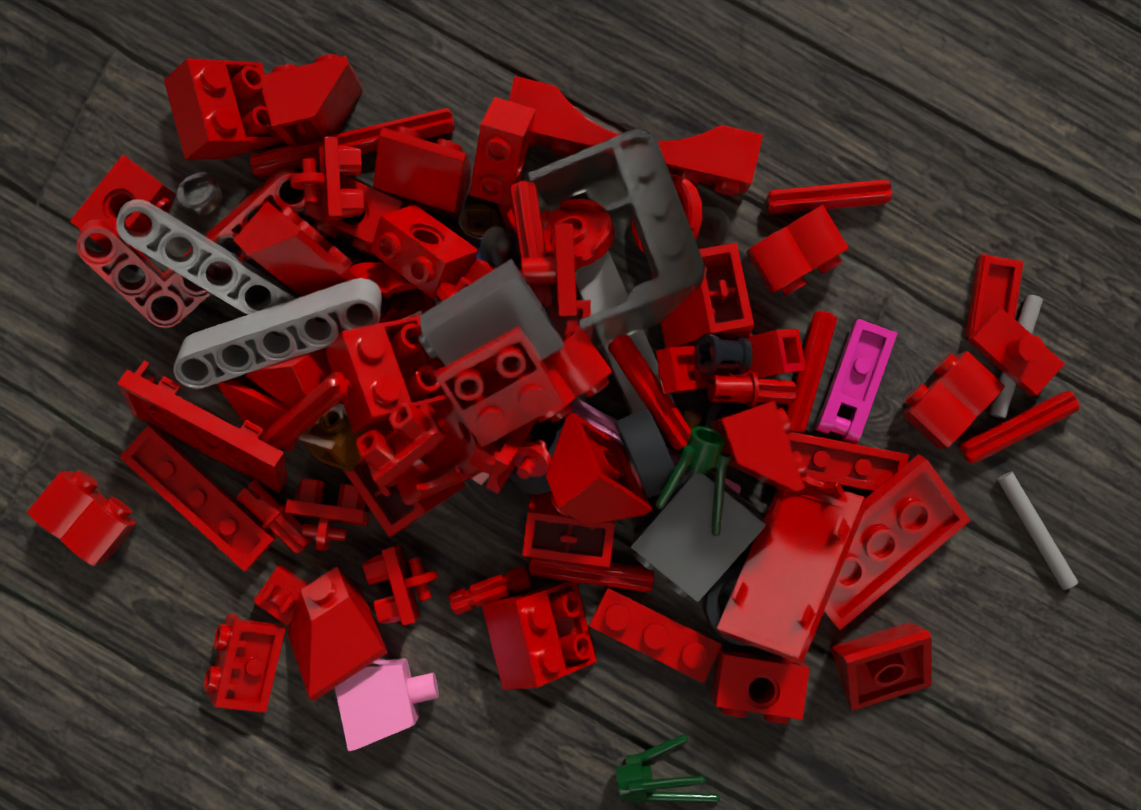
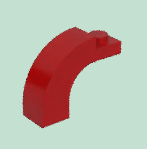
(773, 356)

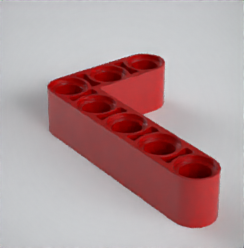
(170, 283)

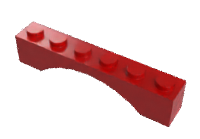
(718, 157)

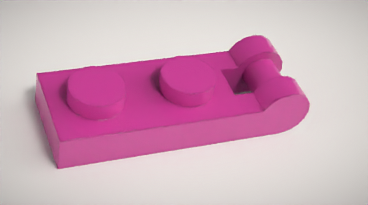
(856, 379)

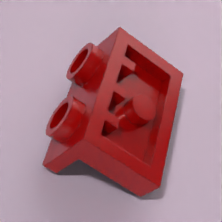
(244, 664)

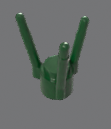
(700, 455)
(637, 781)

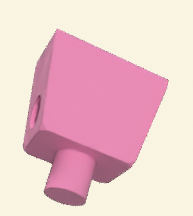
(382, 700)

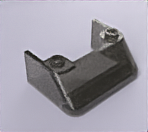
(632, 175)

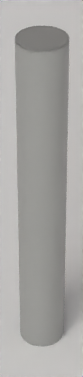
(1028, 320)
(1037, 530)

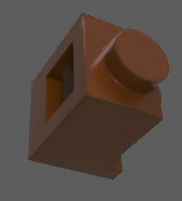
(333, 439)

